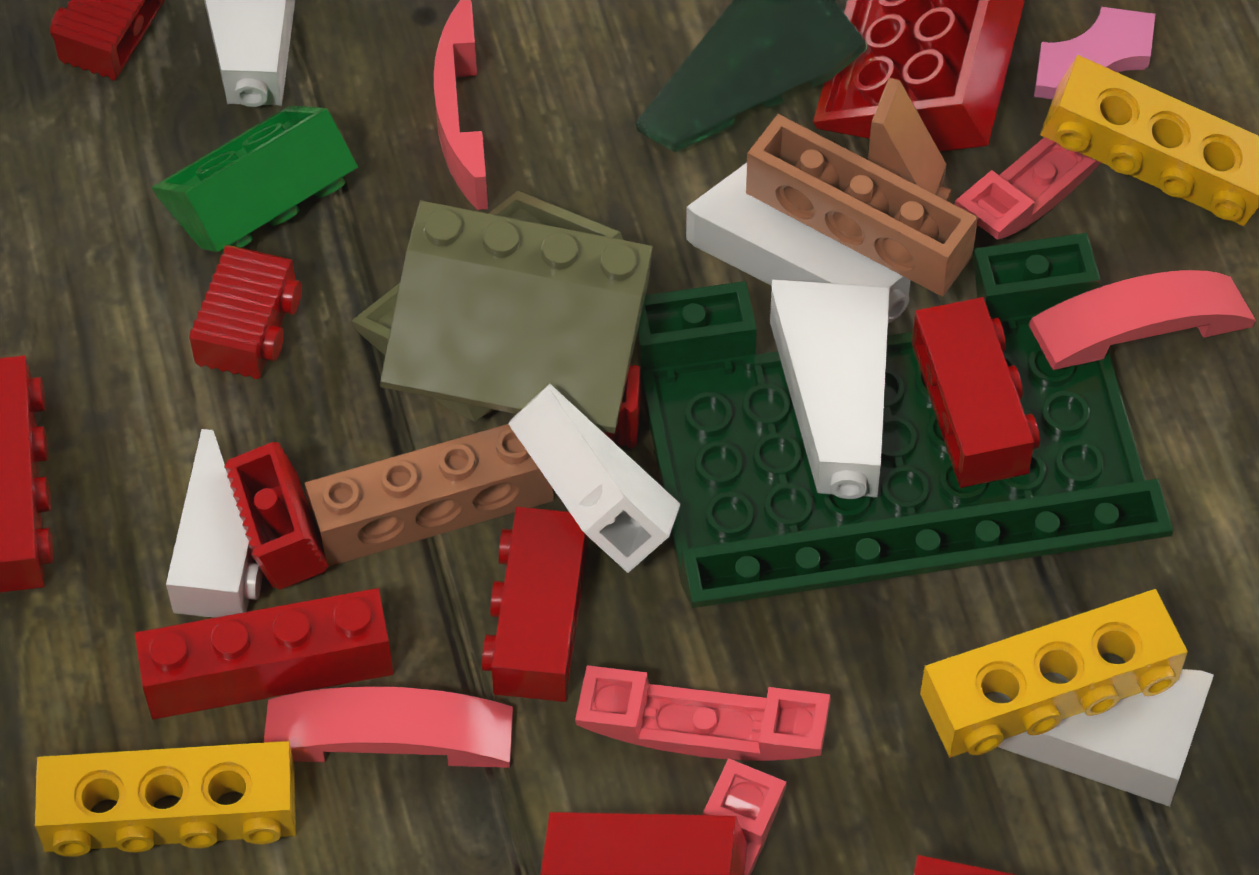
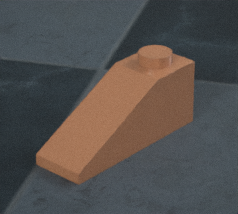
(904, 144)

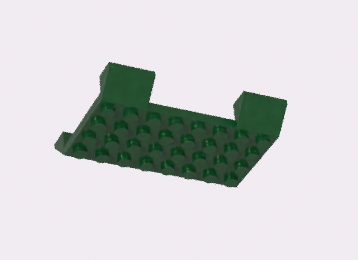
(745, 481)

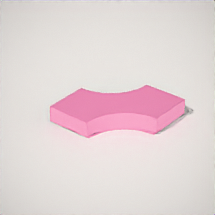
(1116, 41)

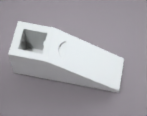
(595, 479)

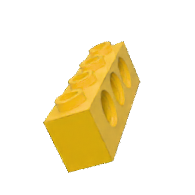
(1156, 139)
(1130, 628)
(137, 779)

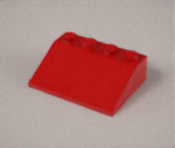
(944, 54)

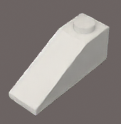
(211, 557)

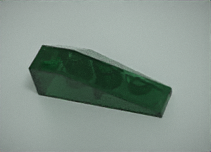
(750, 60)

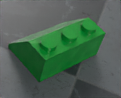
(258, 177)

